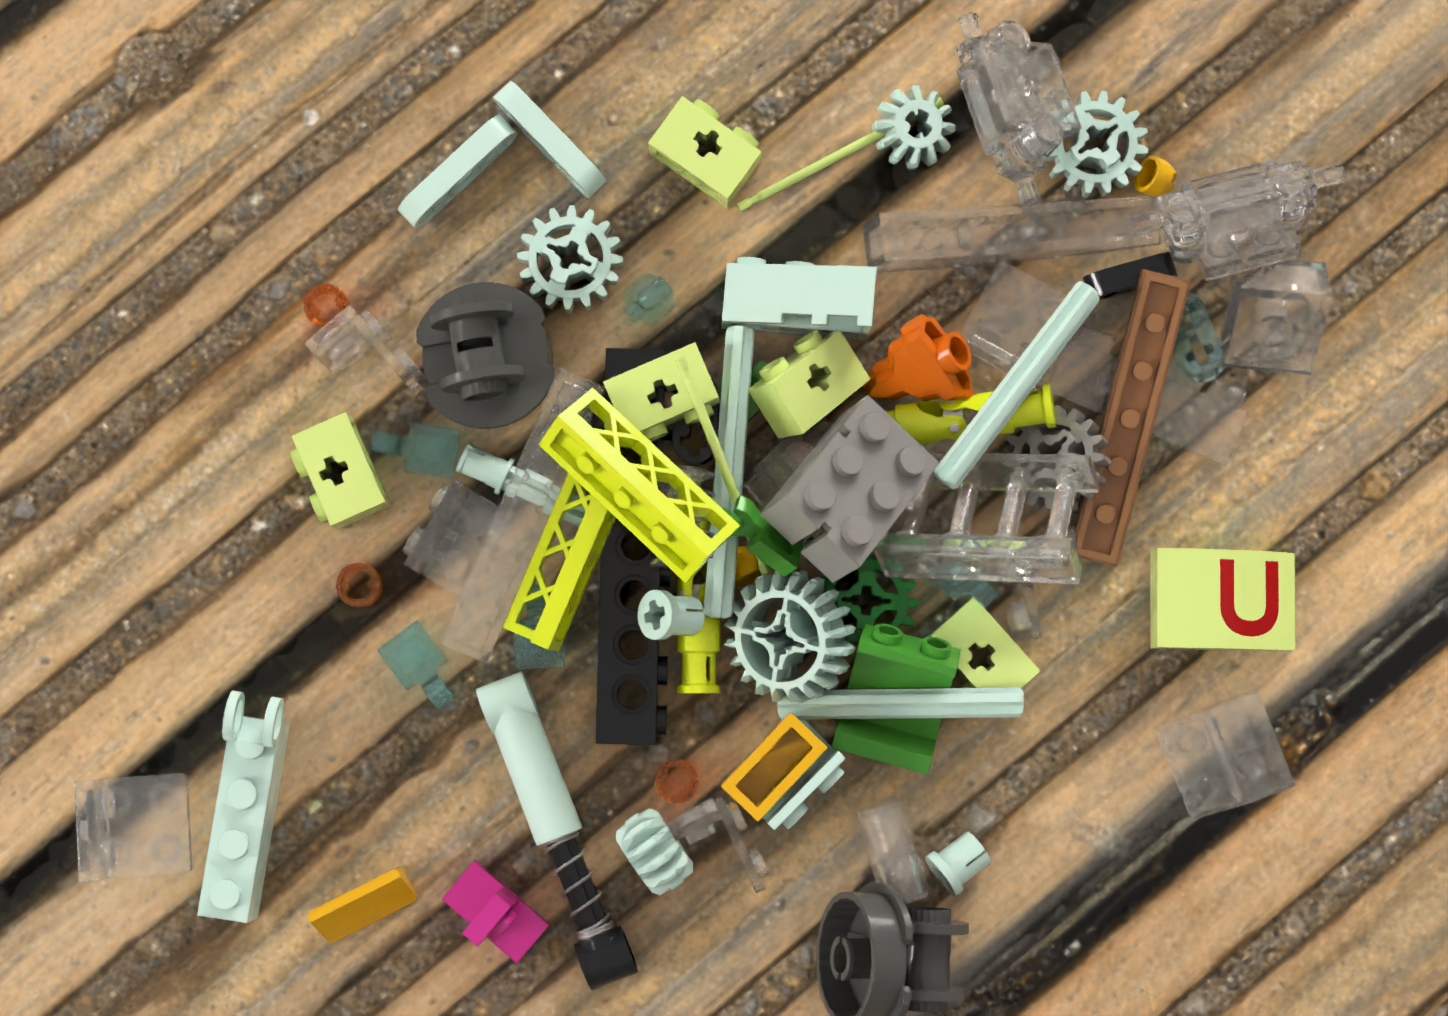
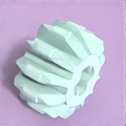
(930, 127)
(654, 852)

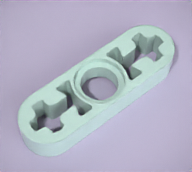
(549, 139)
(457, 171)

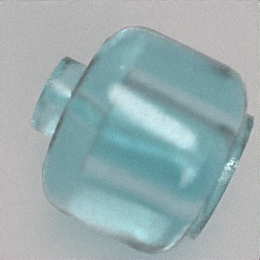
(648, 299)

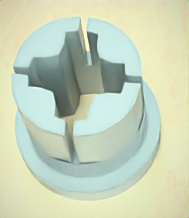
(666, 615)
(958, 862)

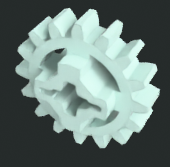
(1104, 160)
(579, 239)

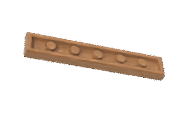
(1131, 413)

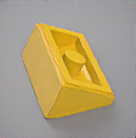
(363, 905)

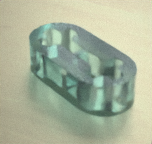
(1203, 333)

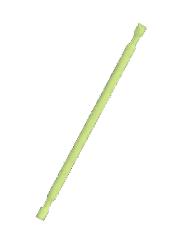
(817, 166)
(713, 441)

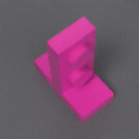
(494, 912)

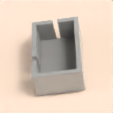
(850, 488)

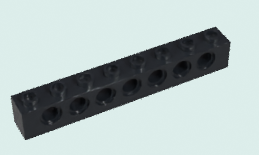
(614, 721)

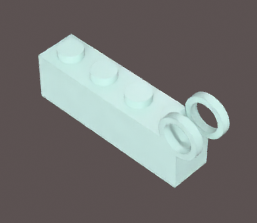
(244, 811)

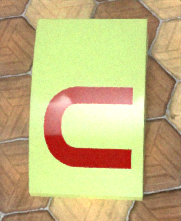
(1222, 599)

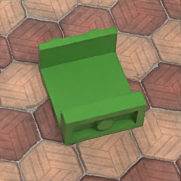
(897, 661)

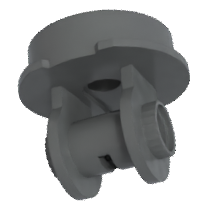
(485, 355)
(885, 955)

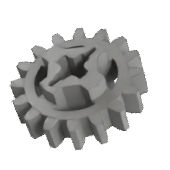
(1079, 439)

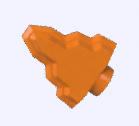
(923, 365)

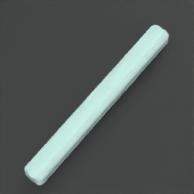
(1016, 385)
(908, 704)

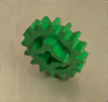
(867, 579)

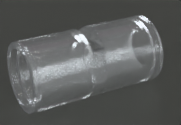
(891, 849)

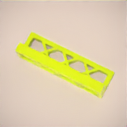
(632, 490)
(581, 558)

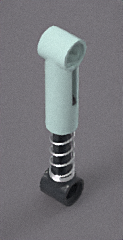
(554, 823)

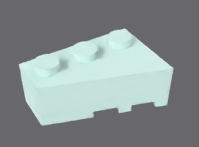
(799, 297)

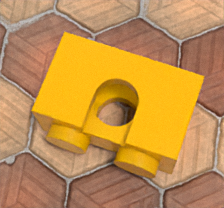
(783, 748)

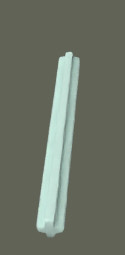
(732, 439)

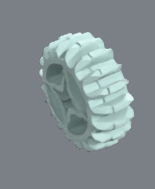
(778, 669)

